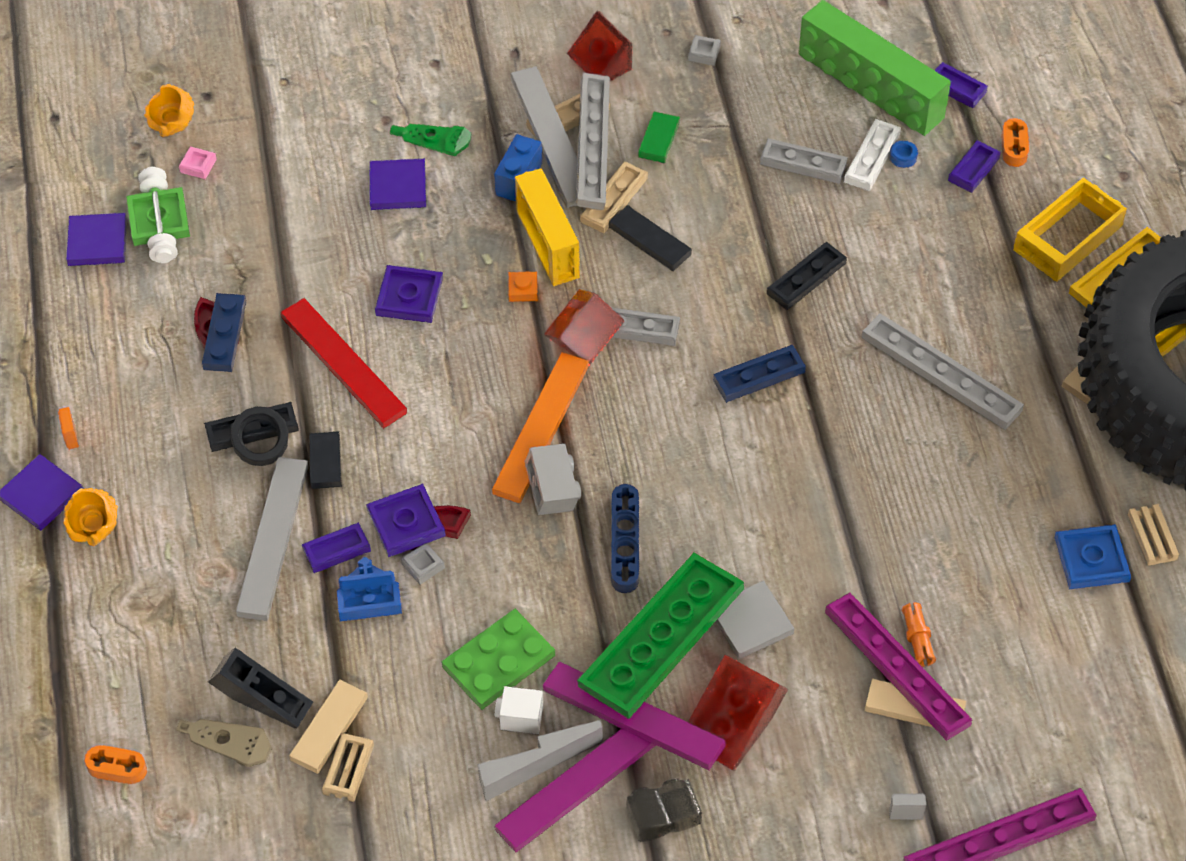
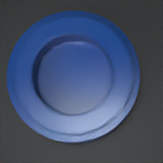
(903, 154)

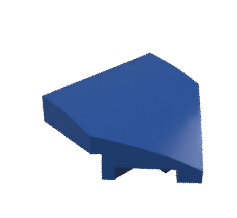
(368, 593)

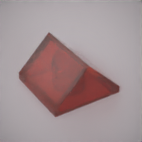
(602, 49)
(584, 325)

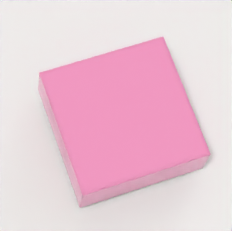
(197, 162)

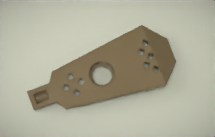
(239, 740)

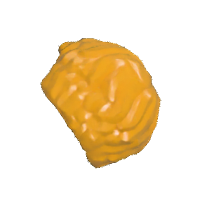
(169, 110)
(90, 516)

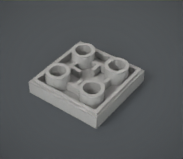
(754, 621)

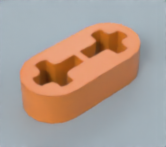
(1010, 142)
(115, 766)

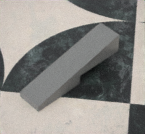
(553, 748)

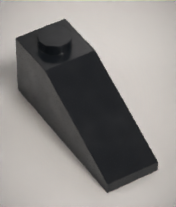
(259, 689)

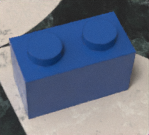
(522, 156)

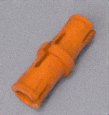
(918, 634)

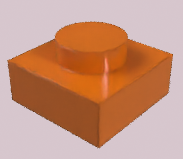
(523, 286)

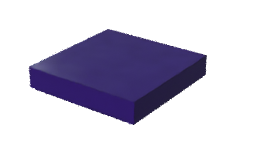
(397, 184)
(96, 239)
(409, 294)
(39, 492)
(405, 520)

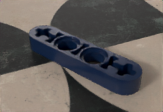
(625, 538)

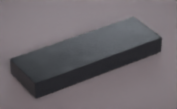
(650, 238)
(806, 275)
(220, 430)

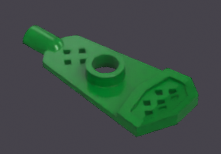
(446, 139)

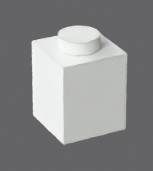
(520, 710)

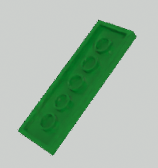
(660, 635)

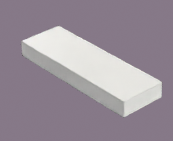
(872, 155)

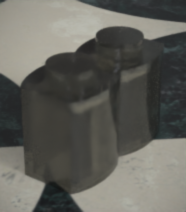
(663, 809)

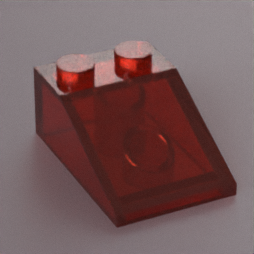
(737, 708)

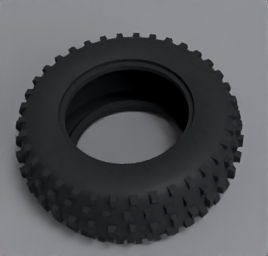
(1124, 372)

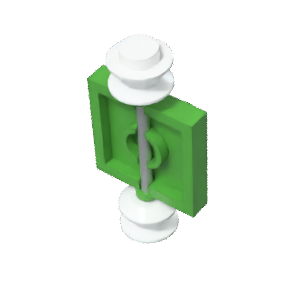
(157, 215)

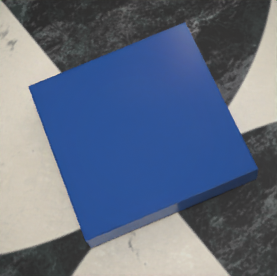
(1092, 556)

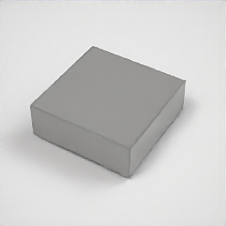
(704, 50)
(422, 563)
(907, 806)

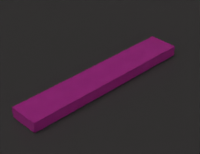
(898, 666)
(647, 722)
(571, 788)
(1013, 831)

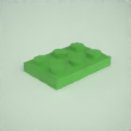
(498, 658)

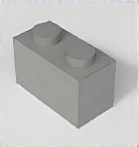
(552, 479)

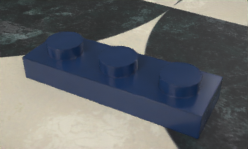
(224, 332)
(759, 373)

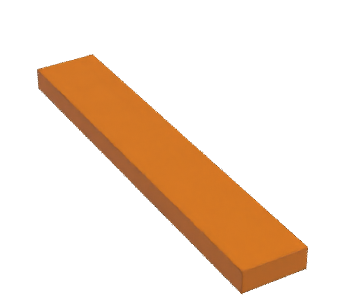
(540, 425)

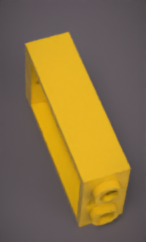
(547, 227)
(1047, 258)

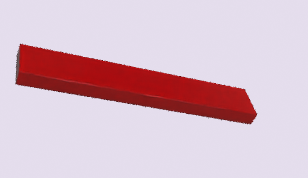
(344, 363)

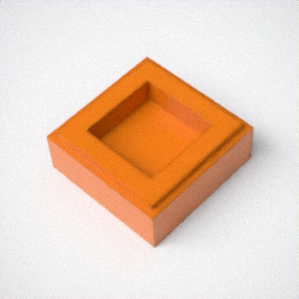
(68, 428)

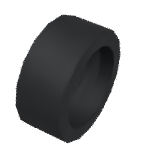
(245, 418)

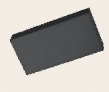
(325, 460)

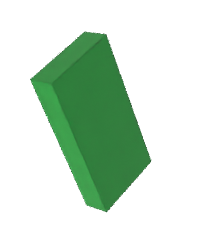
(659, 137)

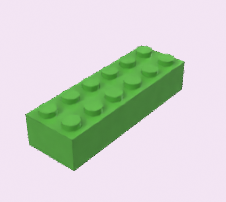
(874, 67)

